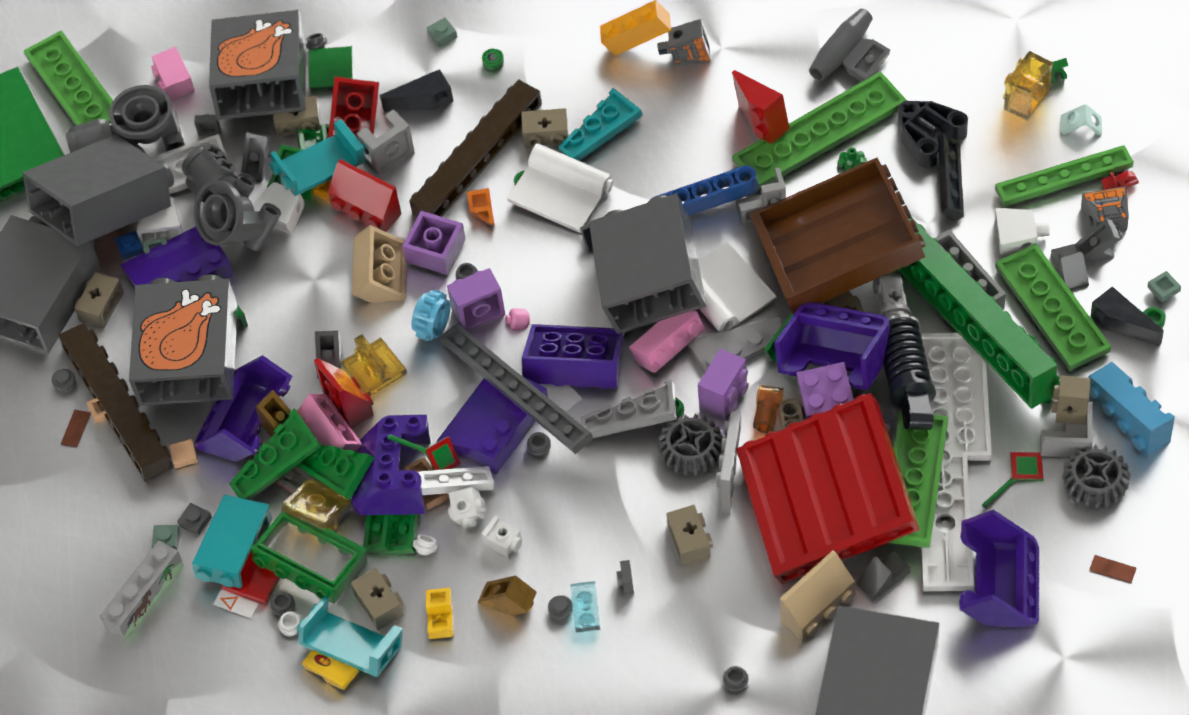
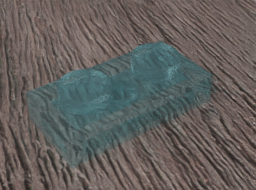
(585, 606)

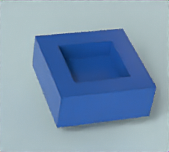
(129, 245)

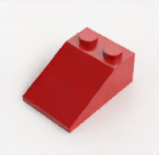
(354, 103)
(762, 107)
(344, 393)

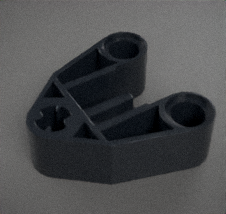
(921, 121)

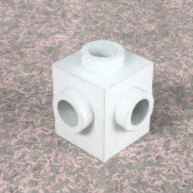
(466, 507)

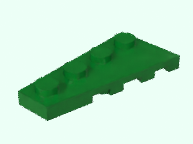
(275, 458)
(337, 468)

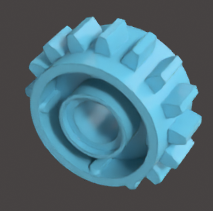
(431, 315)

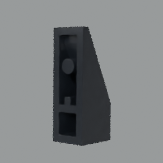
(420, 94)
(1123, 317)

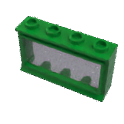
(309, 556)

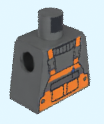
(687, 44)
(1106, 204)

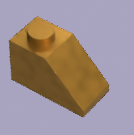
(272, 412)
(508, 595)

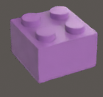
(434, 242)
(476, 299)
(723, 385)
(824, 388)

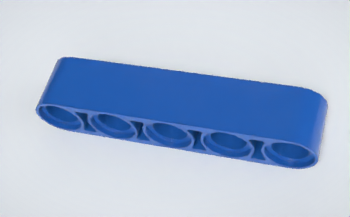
(713, 187)

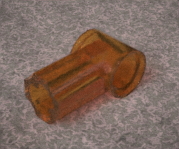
(767, 405)

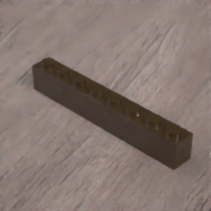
(476, 151)
(113, 396)

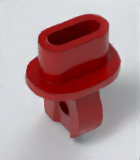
(1124, 179)

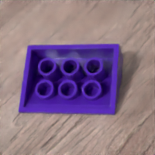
(180, 259)
(573, 356)
(489, 427)

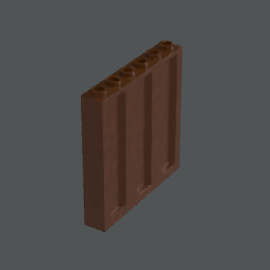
(838, 234)

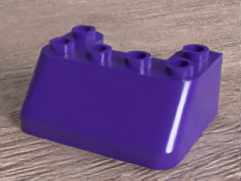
(833, 336)
(233, 424)
(384, 486)
(1005, 572)

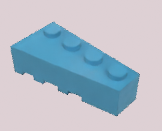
(1131, 408)

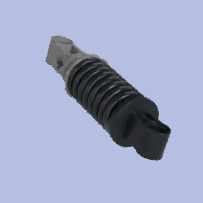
(905, 356)

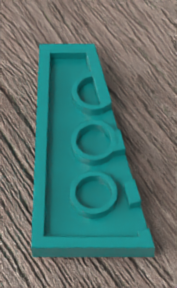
(606, 122)

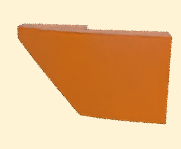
(481, 206)

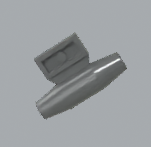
(848, 48)

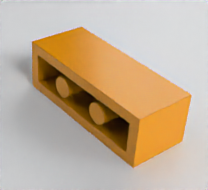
(635, 28)

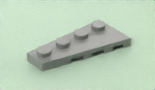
(742, 341)
(646, 410)
(728, 461)

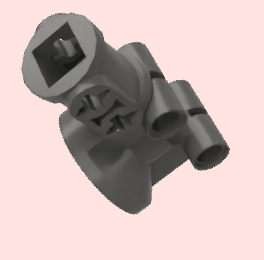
(137, 116)
(223, 202)

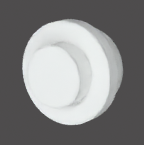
(425, 544)
(288, 623)

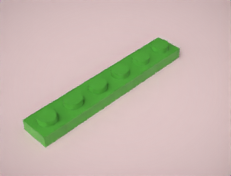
(1064, 175)

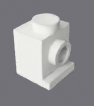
(505, 544)

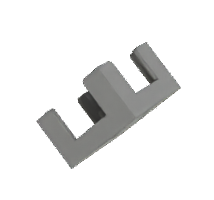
(388, 148)

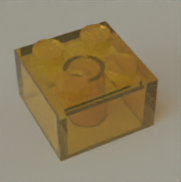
(1027, 85)

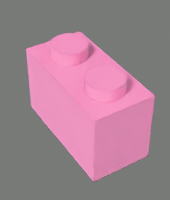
(172, 73)

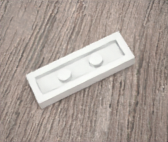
(456, 479)

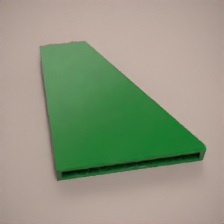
(24, 134)

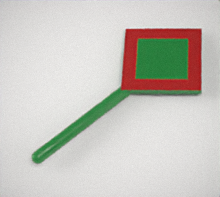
(440, 455)
(1023, 467)

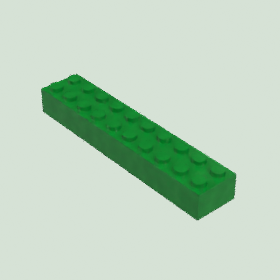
(982, 322)

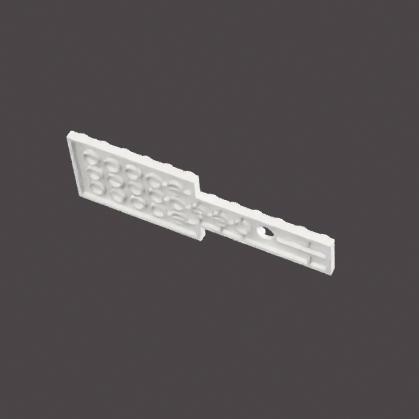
(963, 396)

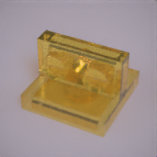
(373, 365)
(316, 505)

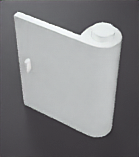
(560, 188)
(731, 288)

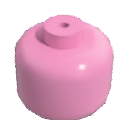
(518, 319)

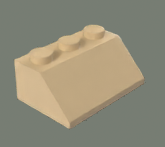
(378, 266)
(817, 596)

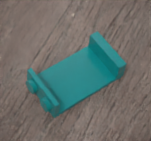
(318, 161)
(230, 540)
(347, 640)

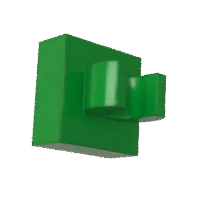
(1058, 66)

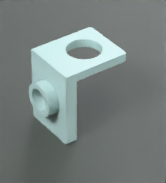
(1080, 117)

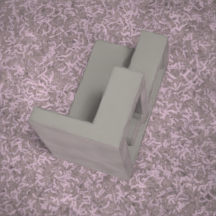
(769, 194)
(1068, 441)

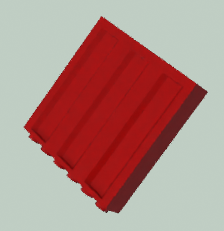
(826, 488)

